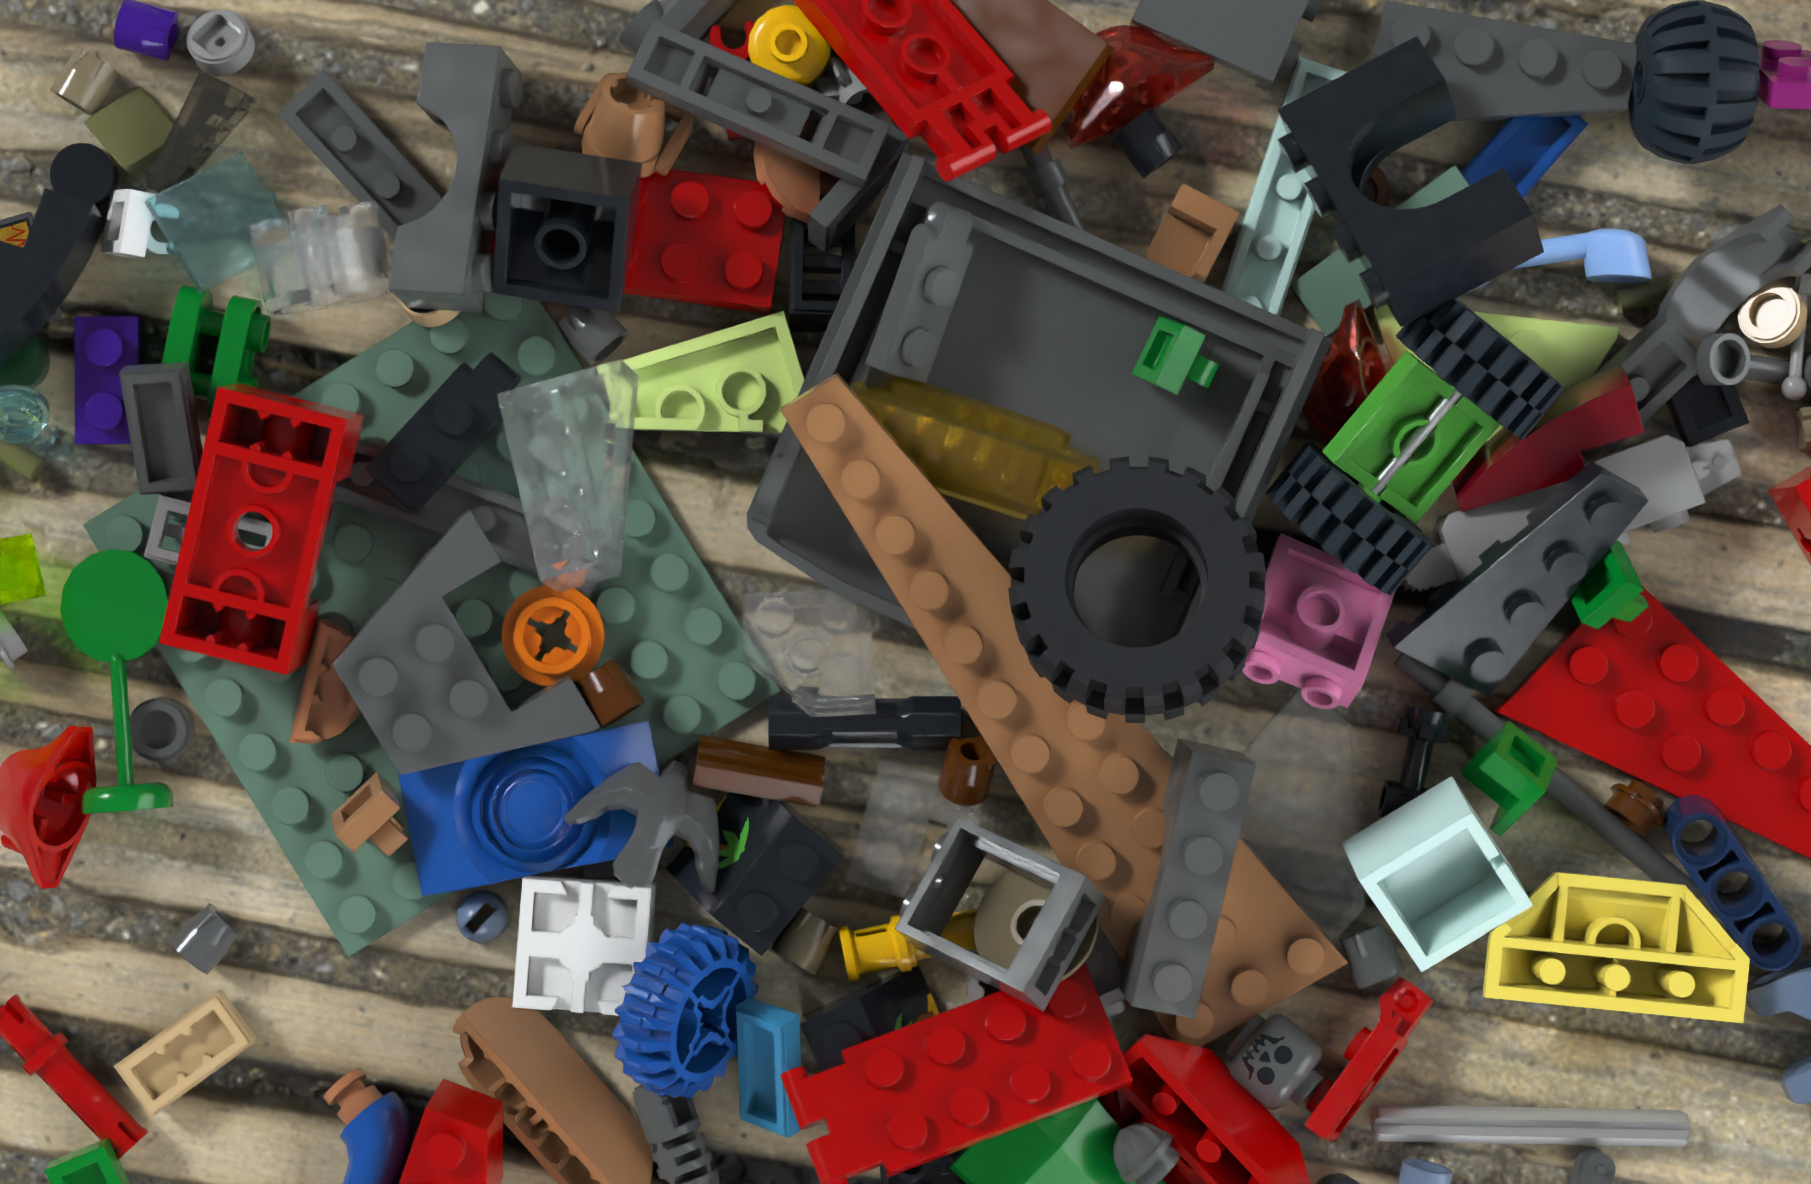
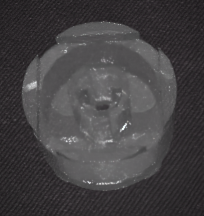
(321, 258)

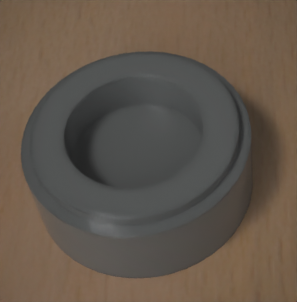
(161, 729)

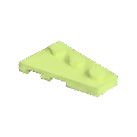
(720, 380)

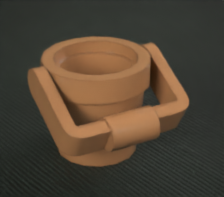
(630, 126)

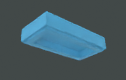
(766, 1048)

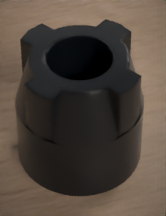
(1147, 142)

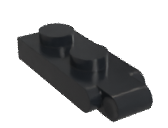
(443, 432)

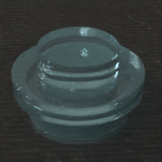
(22, 413)

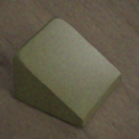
(131, 129)

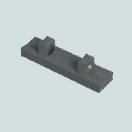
(757, 103)

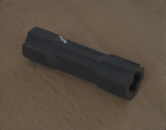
(908, 723)

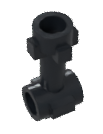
(1423, 730)

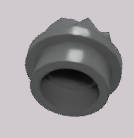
(1144, 1153)

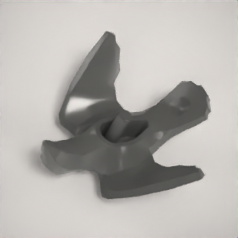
(661, 810)

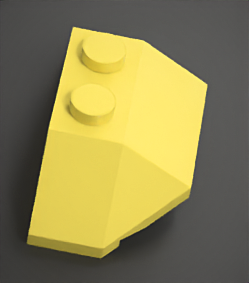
(1618, 950)

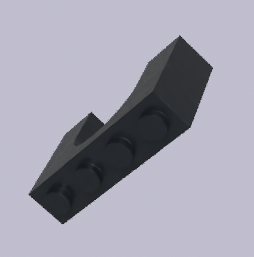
(1409, 255)

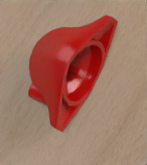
(43, 802)

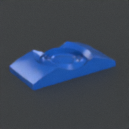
(507, 809)

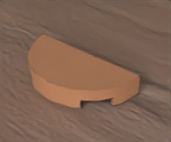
(788, 179)
(324, 703)

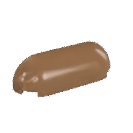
(551, 1096)

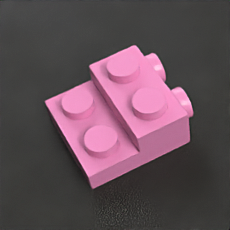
(1316, 625)

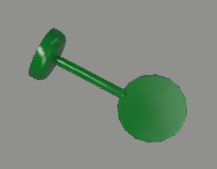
(116, 615)

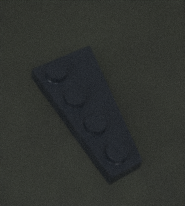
(1509, 599)

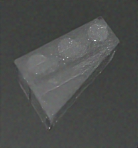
(573, 469)

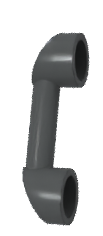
(1727, 361)

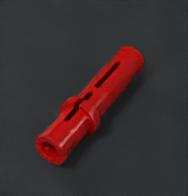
(67, 1077)

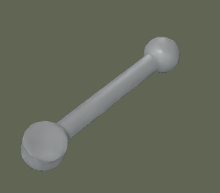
(1794, 385)

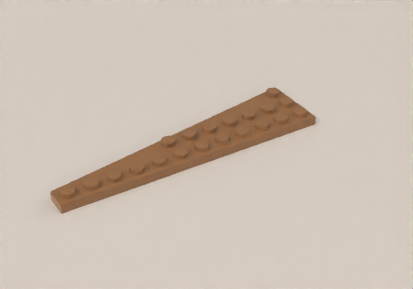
(1082, 777)

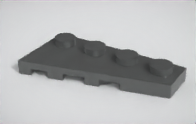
(1512, 67)

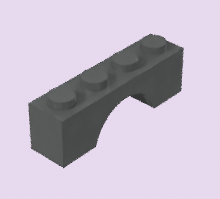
(447, 254)
(1201, 833)

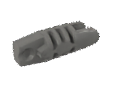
(673, 1130)

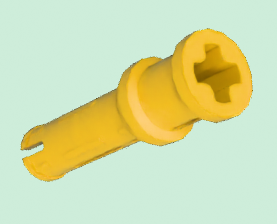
(885, 948)

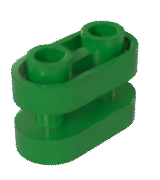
(240, 332)

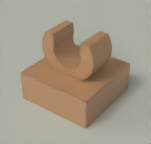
(370, 815)

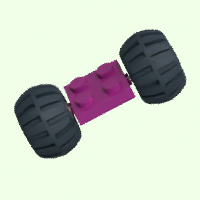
(1702, 81)

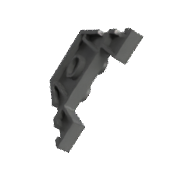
(426, 682)

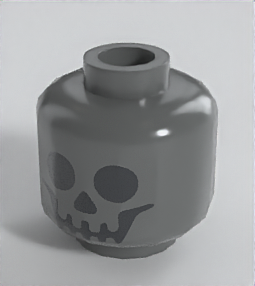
(1275, 1061)

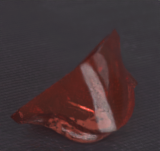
(1135, 77)
(1347, 373)

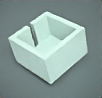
(1436, 874)

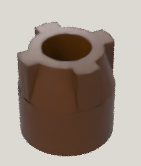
(610, 693)
(967, 771)

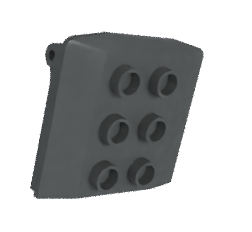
(1054, 333)

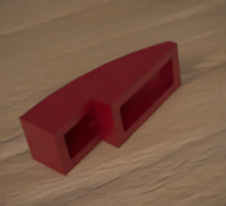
(1582, 418)

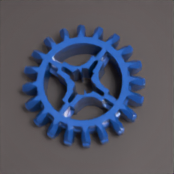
(682, 1010)

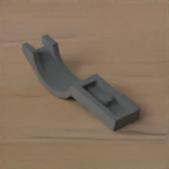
(1700, 301)

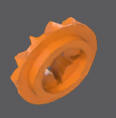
(523, 642)

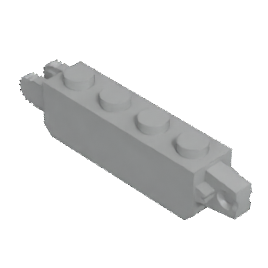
(1661, 467)

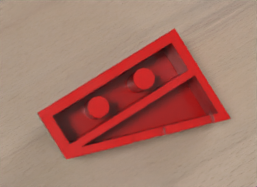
(457, 1139)

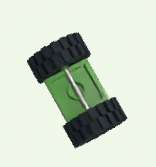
(1412, 442)

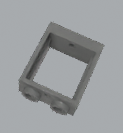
(1050, 940)

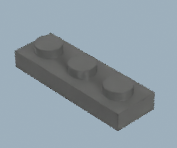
(359, 153)

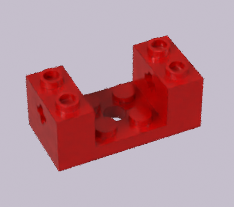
(274, 460)

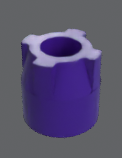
(146, 29)

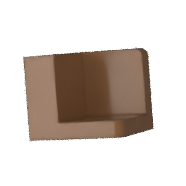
(1192, 233)

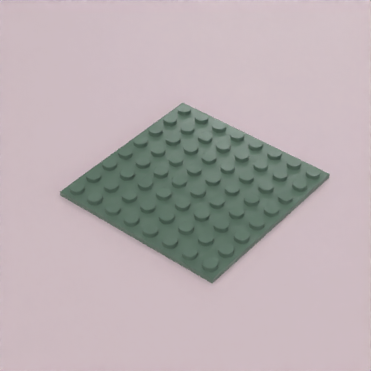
(658, 619)

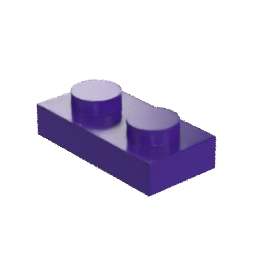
(101, 352)

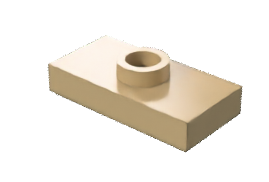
(186, 1053)

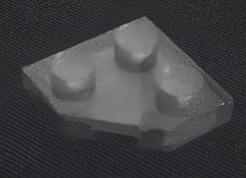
(813, 649)

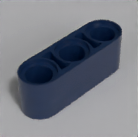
(1741, 910)

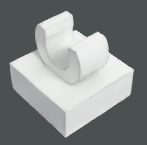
(129, 226)

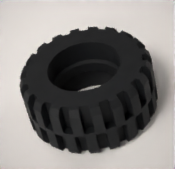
(1121, 505)

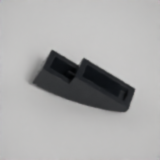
(46, 268)

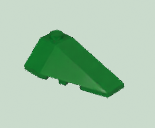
(1058, 1149)

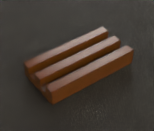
(759, 771)

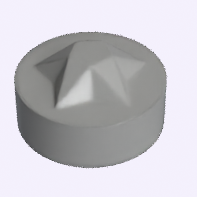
(220, 42)

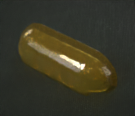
(976, 447)

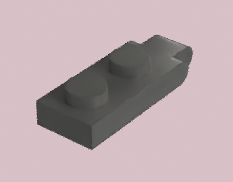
(923, 294)

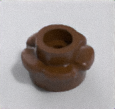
(1636, 807)

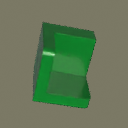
(1510, 772)

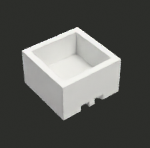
(579, 941)

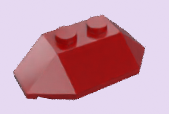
(1211, 1118)

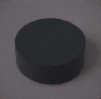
(84, 173)

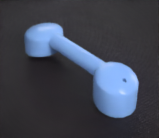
(1607, 255)

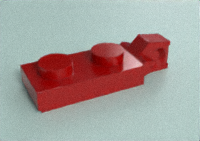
(1369, 1059)

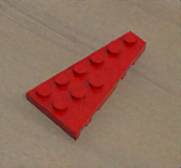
(1674, 718)

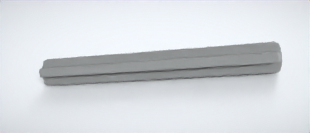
(1530, 1125)

